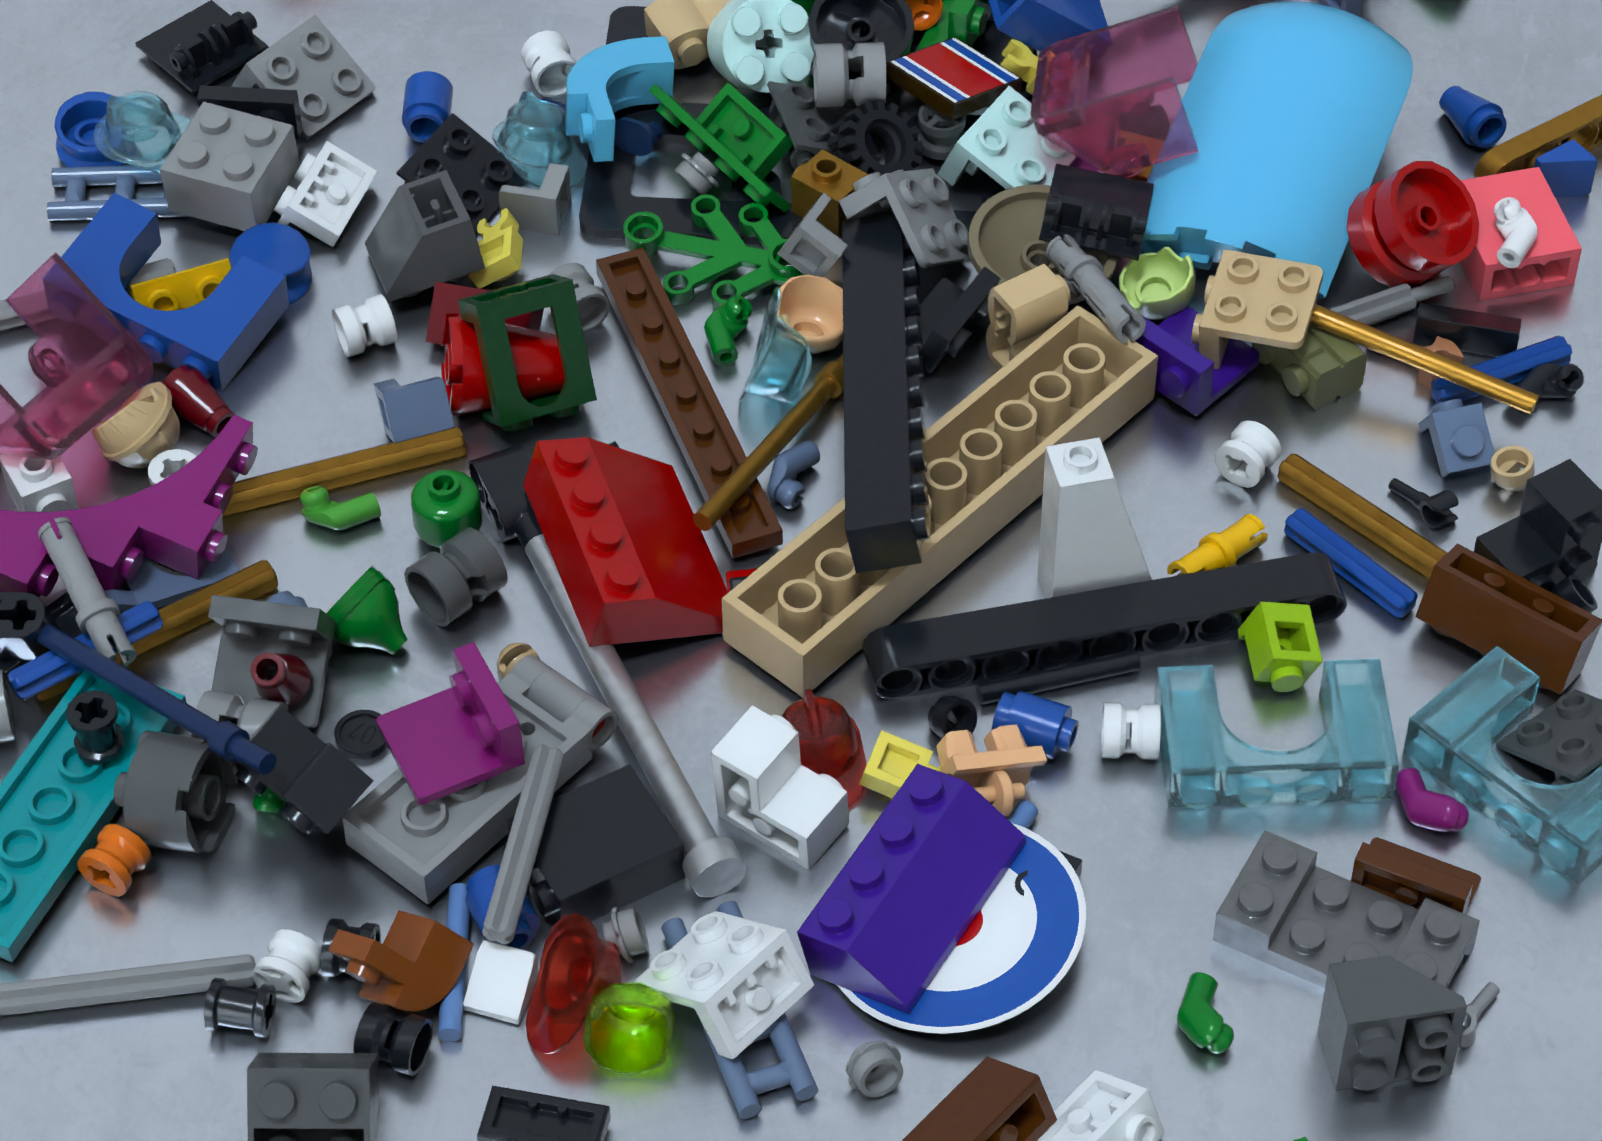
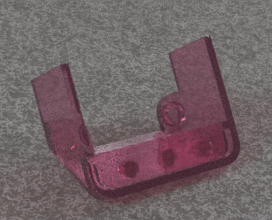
(1117, 94)
(80, 357)

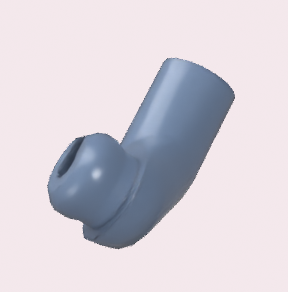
(786, 467)

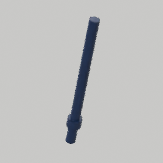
(222, 738)

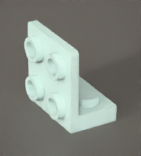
(1005, 147)

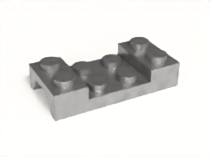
(1309, 918)

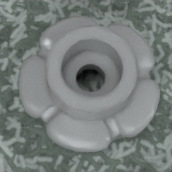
(698, 172)
(626, 932)
(874, 1068)

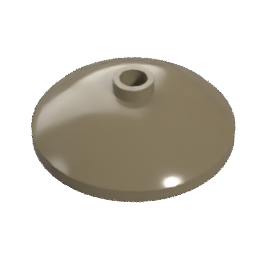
(1008, 232)

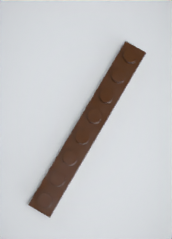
(686, 397)

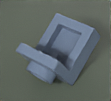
(1459, 437)

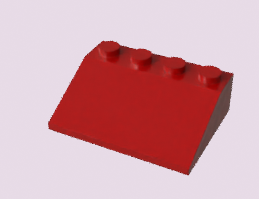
(624, 543)

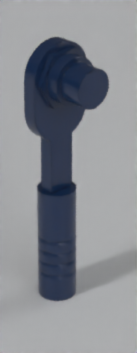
(631, 134)

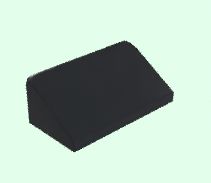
(1468, 329)

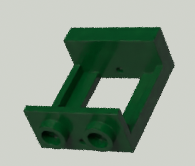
(488, 315)

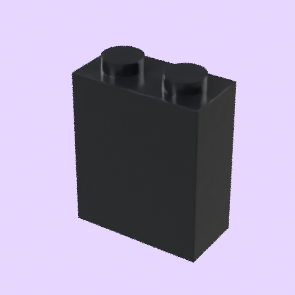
(603, 849)

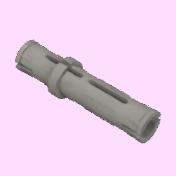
(1086, 278)
(96, 612)

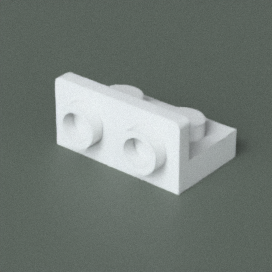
(327, 193)
(1106, 1111)

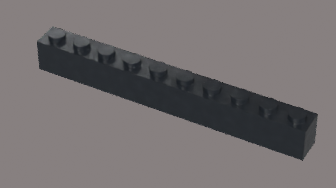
(882, 396)

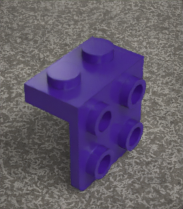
(1184, 372)

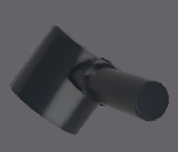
(1433, 509)

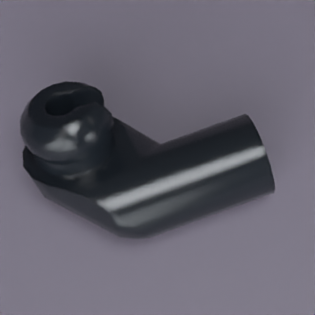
(1552, 381)

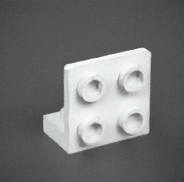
(733, 976)

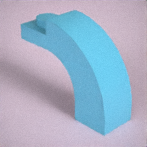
(613, 80)

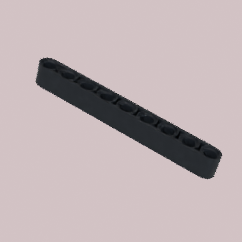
(1079, 626)

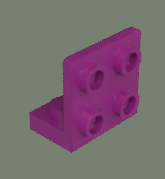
(456, 733)

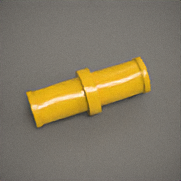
(1222, 548)

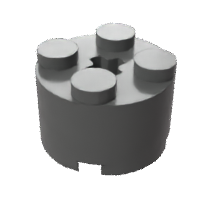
(176, 793)

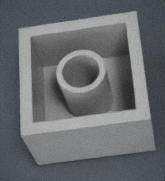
(230, 167)

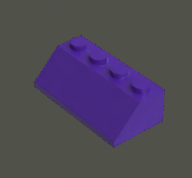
(910, 890)

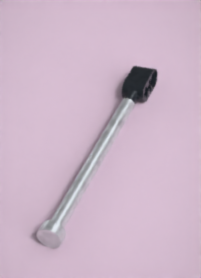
(711, 861)

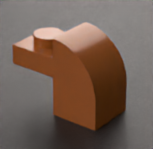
(412, 965)

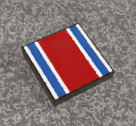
(952, 77)

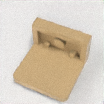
(1256, 303)

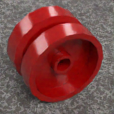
(1413, 224)

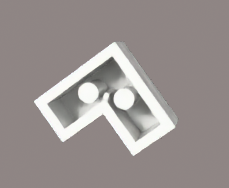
(772, 794)

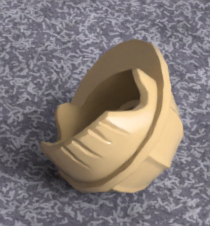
(140, 428)

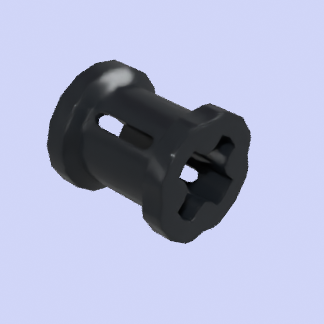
(94, 719)
(240, 1007)

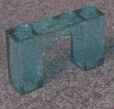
(1455, 744)
(1213, 767)

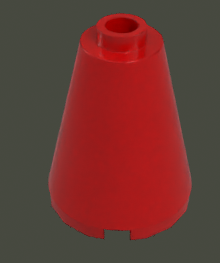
(534, 359)

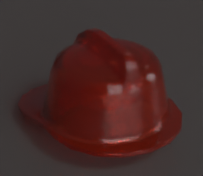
(829, 741)
(571, 973)

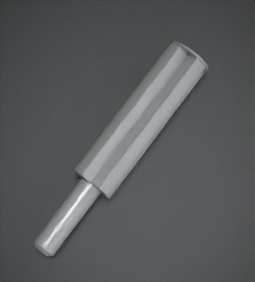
(1393, 301)

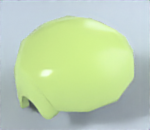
(1158, 283)

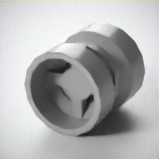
(591, 301)

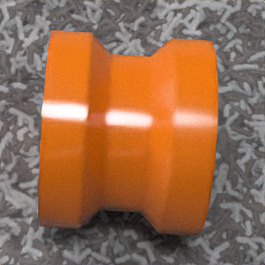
(114, 860)

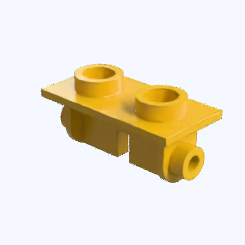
(181, 288)

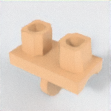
(996, 773)

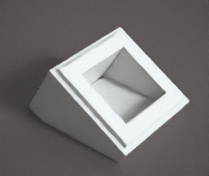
(501, 982)

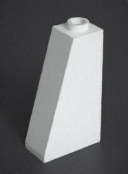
(1084, 524)

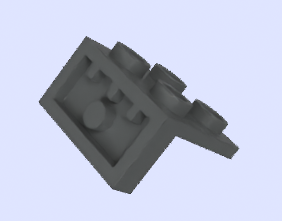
(271, 627)

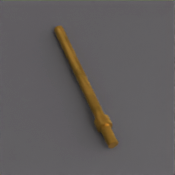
(1424, 359)
(827, 385)

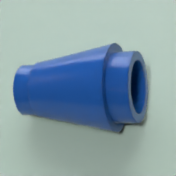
(1475, 118)

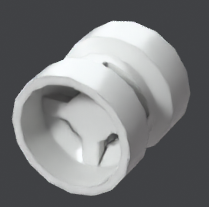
(549, 62)
(364, 325)
(1144, 731)

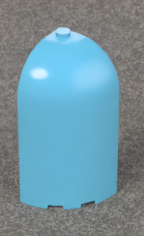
(1286, 133)

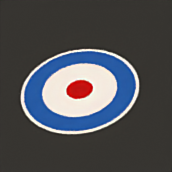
(1008, 953)

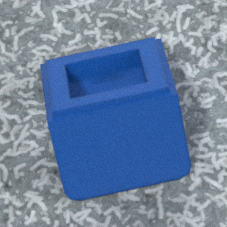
(1568, 169)

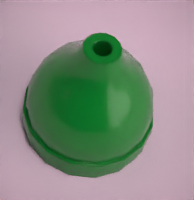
(369, 615)

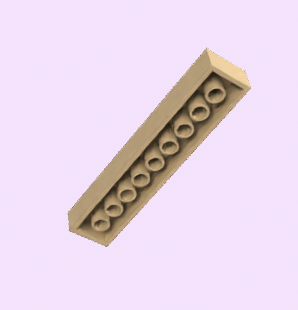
(984, 466)

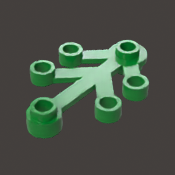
(722, 254)

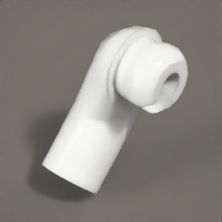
(1516, 228)

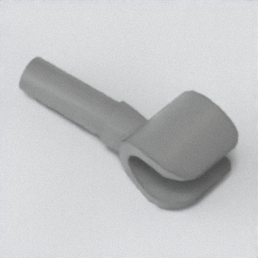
(1474, 1012)

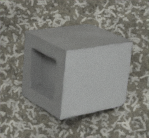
(543, 208)
(812, 245)

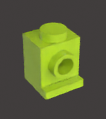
(1281, 644)

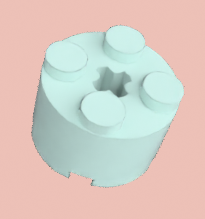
(734, 36)

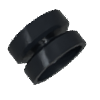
(863, 22)

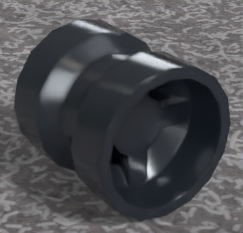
(396, 1038)

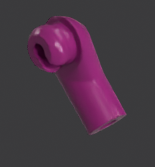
(1429, 808)

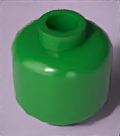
(445, 505)

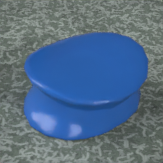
(76, 127)
(280, 250)

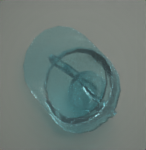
(139, 130)
(535, 137)
(780, 359)

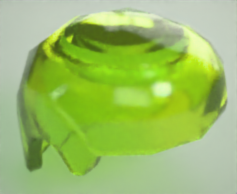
(629, 1028)

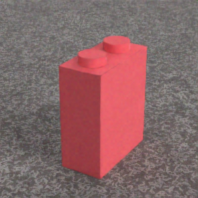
(1551, 258)

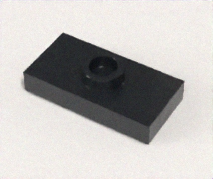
(541, 1117)

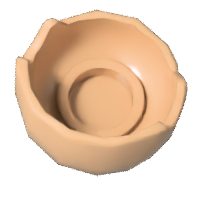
(814, 310)

